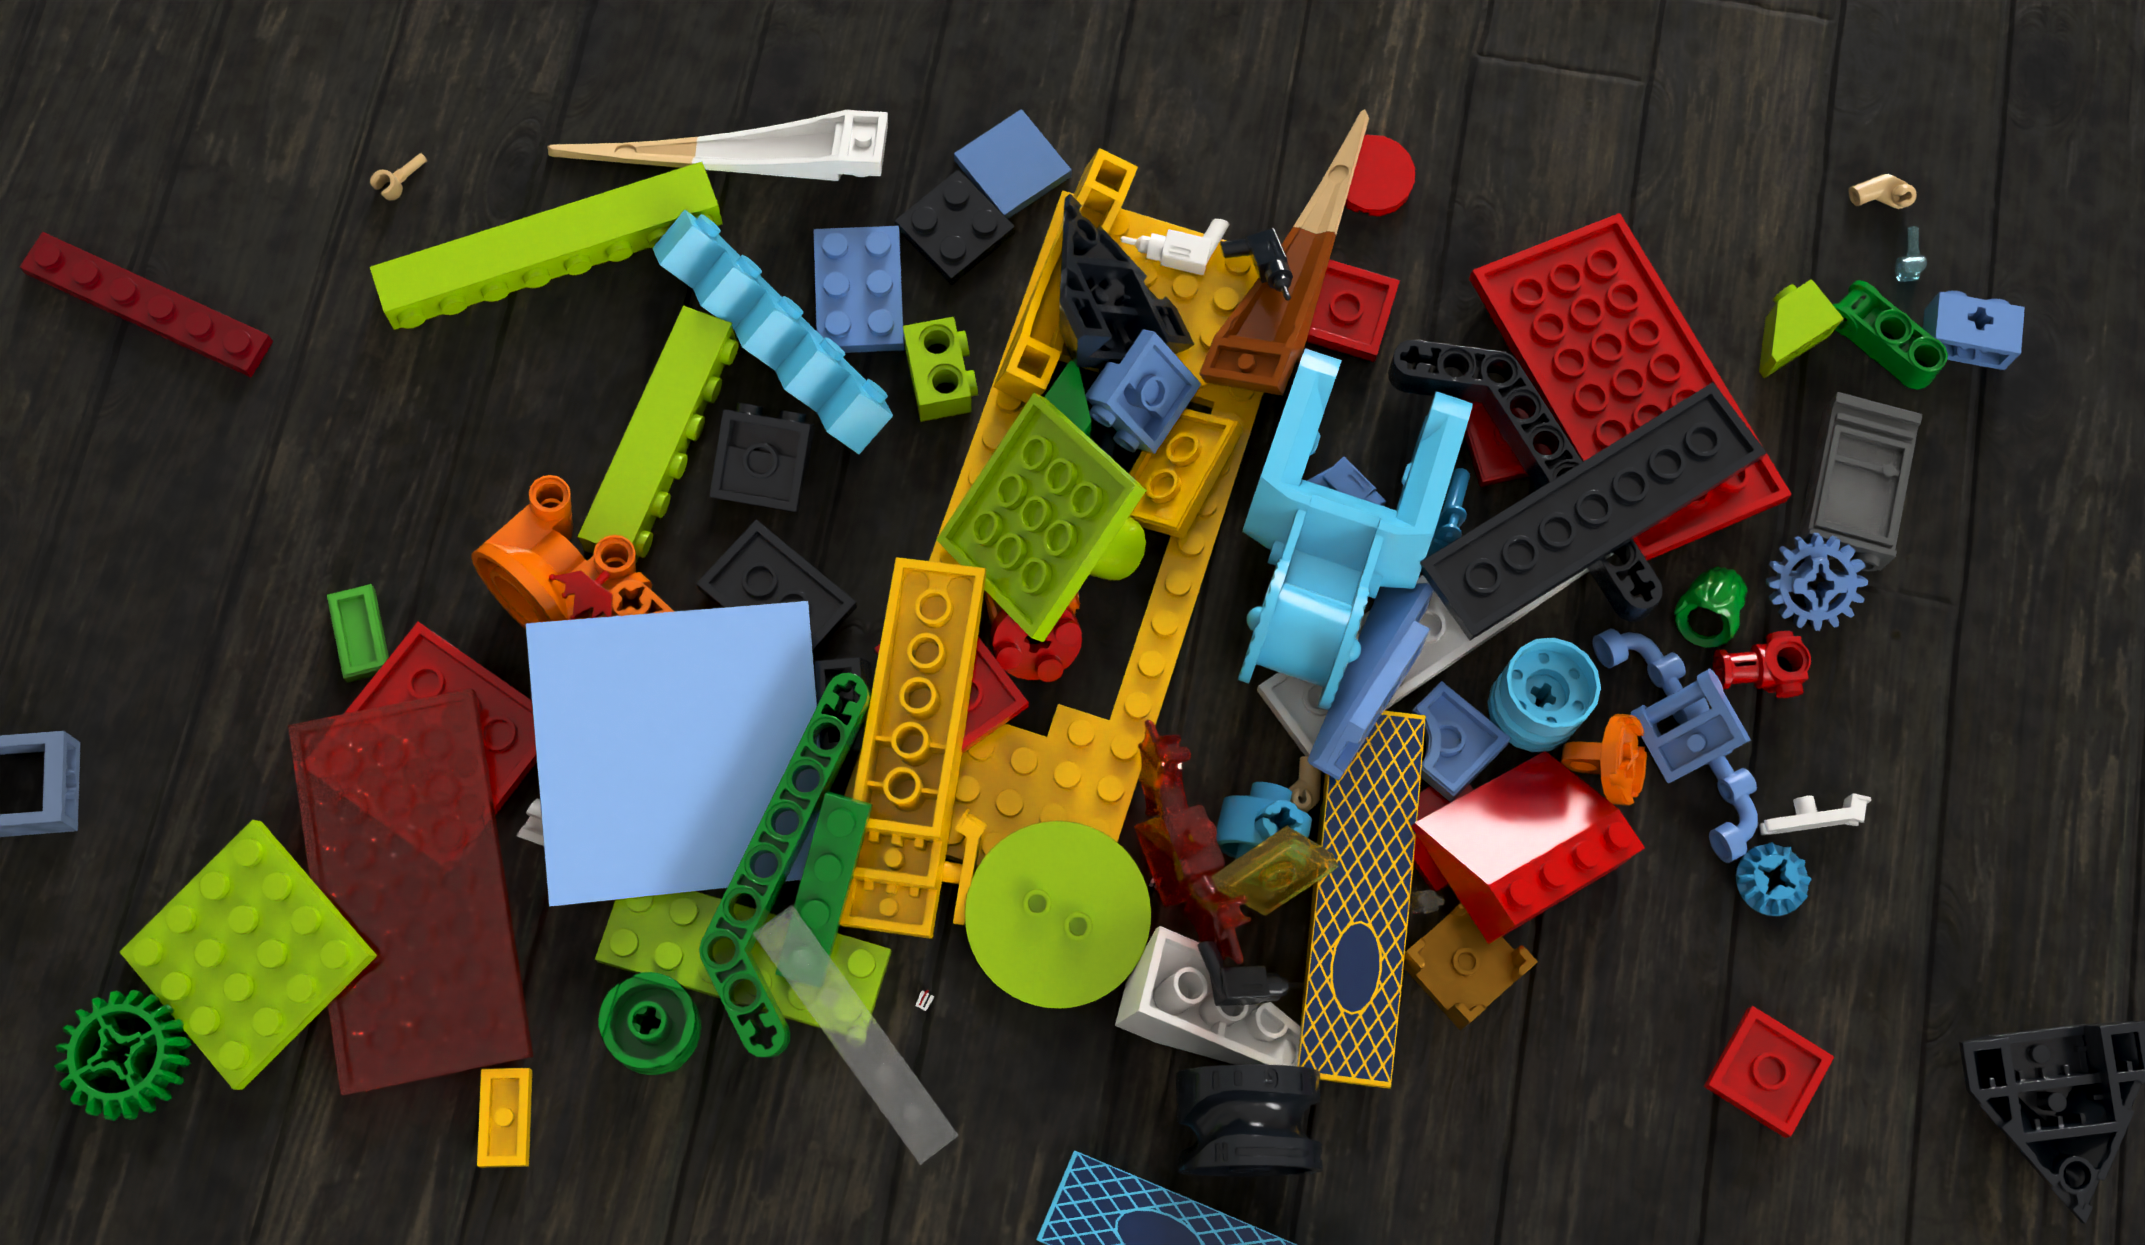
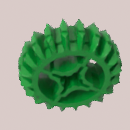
(104, 1024)

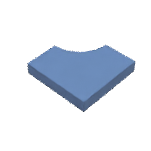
(1457, 741)

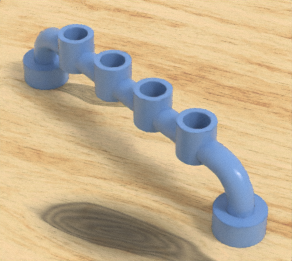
(1734, 787)

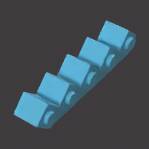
(774, 330)

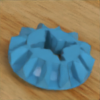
(1753, 883)

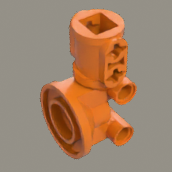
(537, 544)

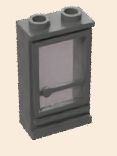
(1860, 477)

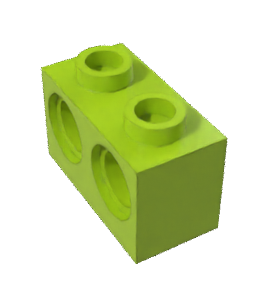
(932, 369)

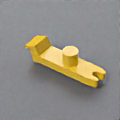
(963, 873)

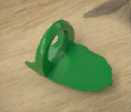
(1716, 590)

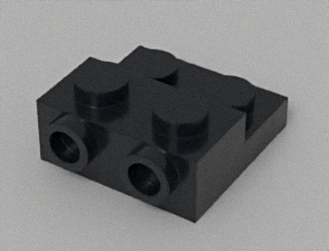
(762, 457)

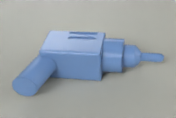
(1348, 480)

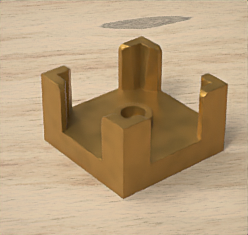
(1462, 969)

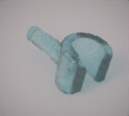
(1909, 267)

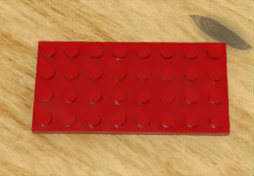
(1612, 356)

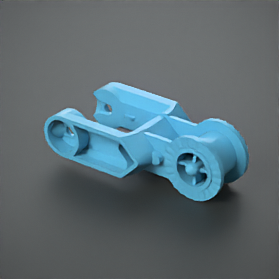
(1335, 546)

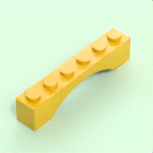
(1038, 336)

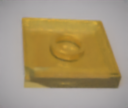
(1275, 870)

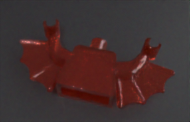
(1184, 846)

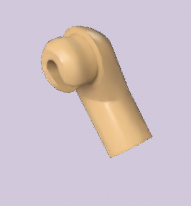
(1884, 189)
(1308, 787)

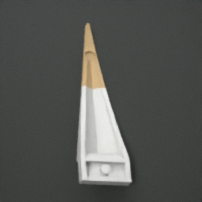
(807, 148)

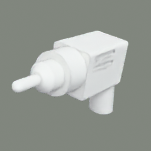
(1181, 249)

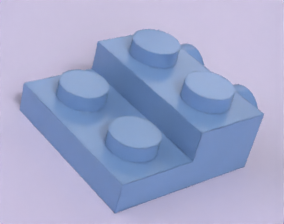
(1142, 394)

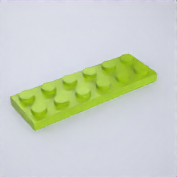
(665, 938)

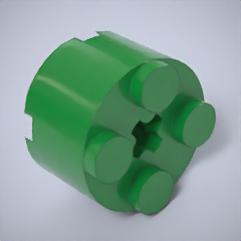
(639, 1000)

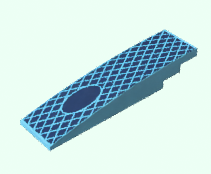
(1116, 1208)

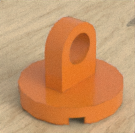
(1616, 759)

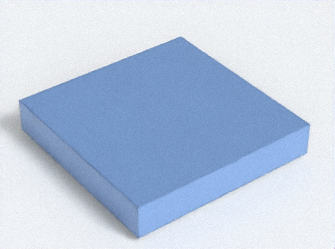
(1012, 164)

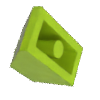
(1795, 325)

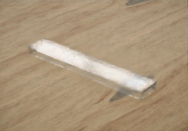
(855, 1034)

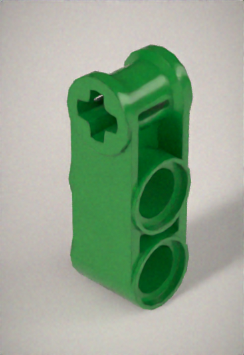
(1910, 341)

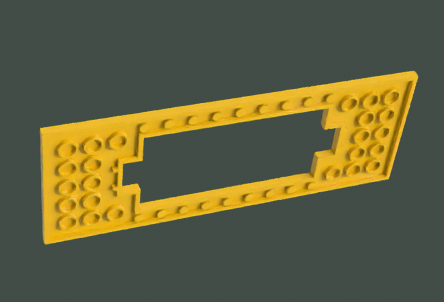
(1086, 762)

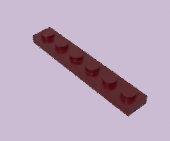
(146, 304)

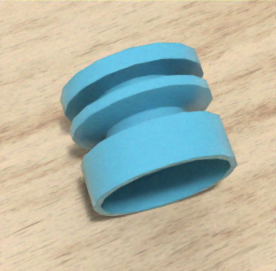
(1558, 677)

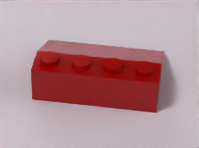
(1525, 843)

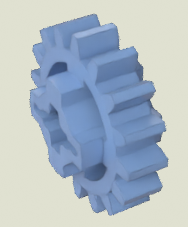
(1816, 562)

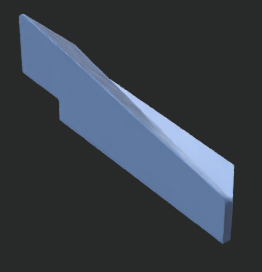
(1389, 649)

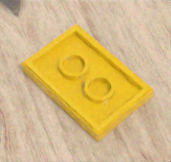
(1183, 471)

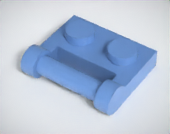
(1697, 739)

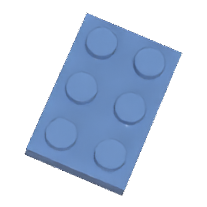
(859, 288)

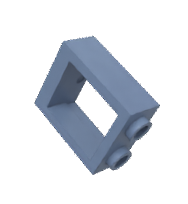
(59, 785)

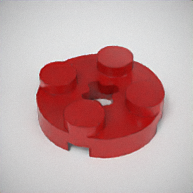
(1039, 660)

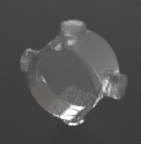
(1425, 902)

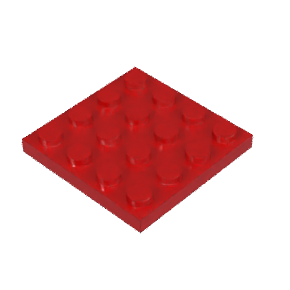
(430, 667)

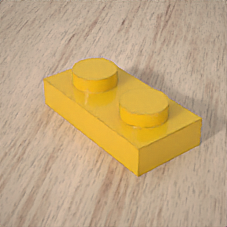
(504, 1117)

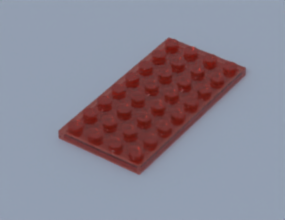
(415, 864)

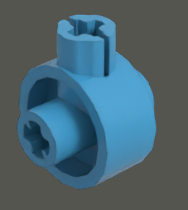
(1254, 818)

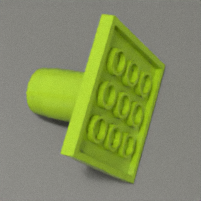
(1046, 518)

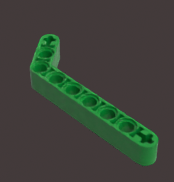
(786, 849)

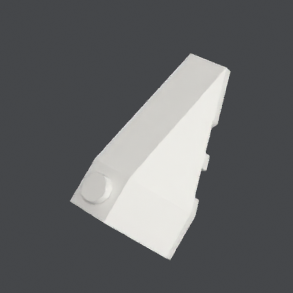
(1174, 1006)

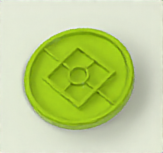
(1058, 914)

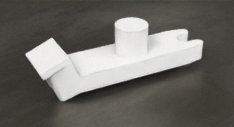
(1808, 817)

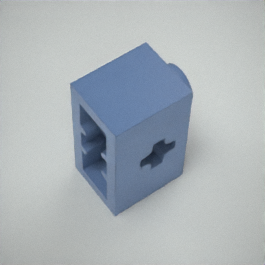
(1976, 329)

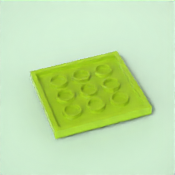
(247, 954)

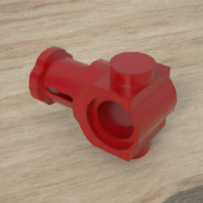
(1762, 667)

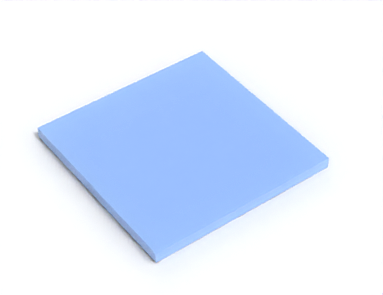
(666, 745)

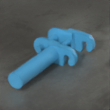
(1452, 514)

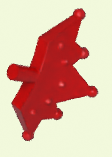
(587, 592)

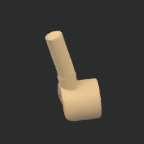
(395, 188)

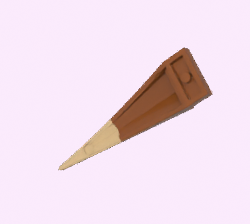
(1266, 331)

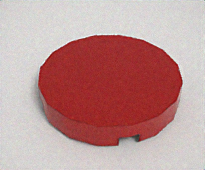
(1381, 177)

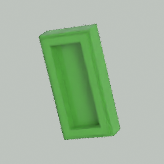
(358, 632)

